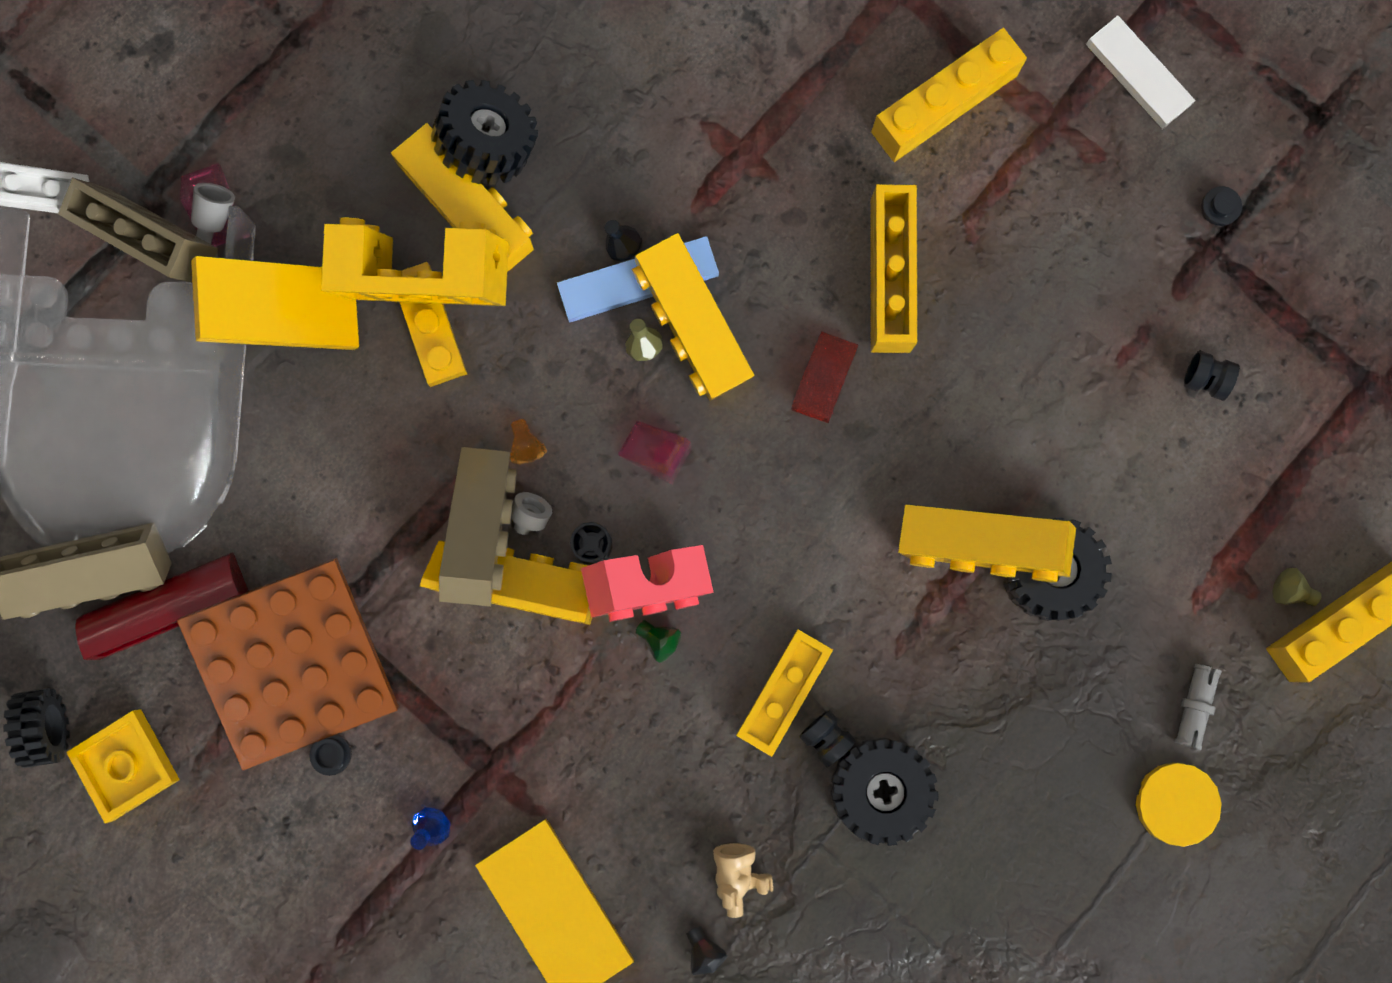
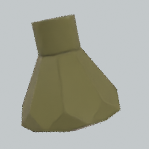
(643, 342)
(1293, 588)

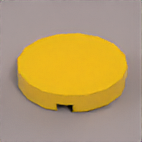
(1178, 804)

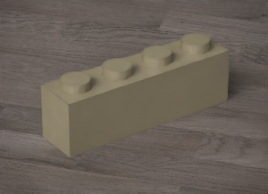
(134, 229)
(475, 527)
(82, 571)

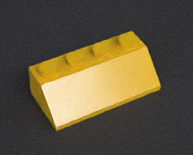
(530, 585)

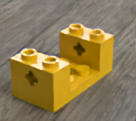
(360, 266)

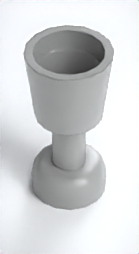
(210, 209)

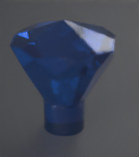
(429, 828)

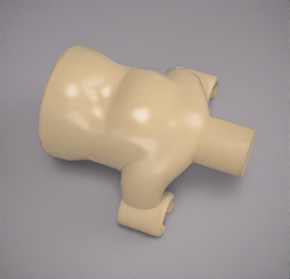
(735, 876)

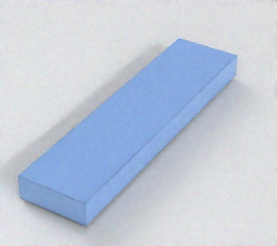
(617, 285)

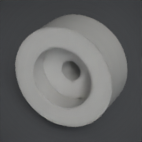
(530, 512)

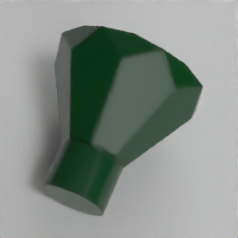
(660, 640)

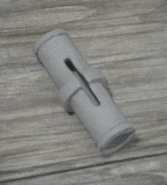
(1198, 706)

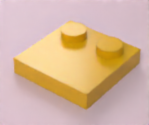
(122, 766)

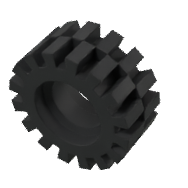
(36, 728)

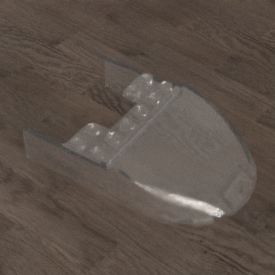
(113, 414)

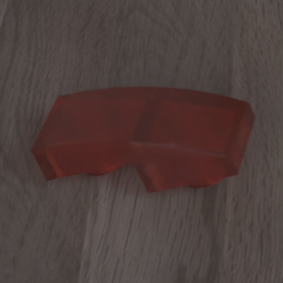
(824, 377)

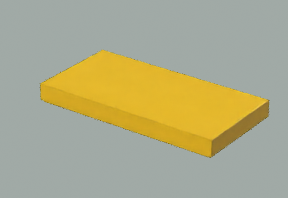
(269, 305)
(554, 909)

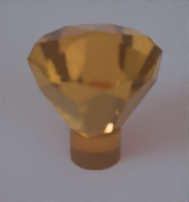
(525, 446)

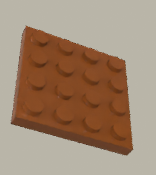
(288, 664)

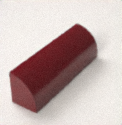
(157, 610)

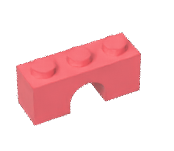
(619, 585)

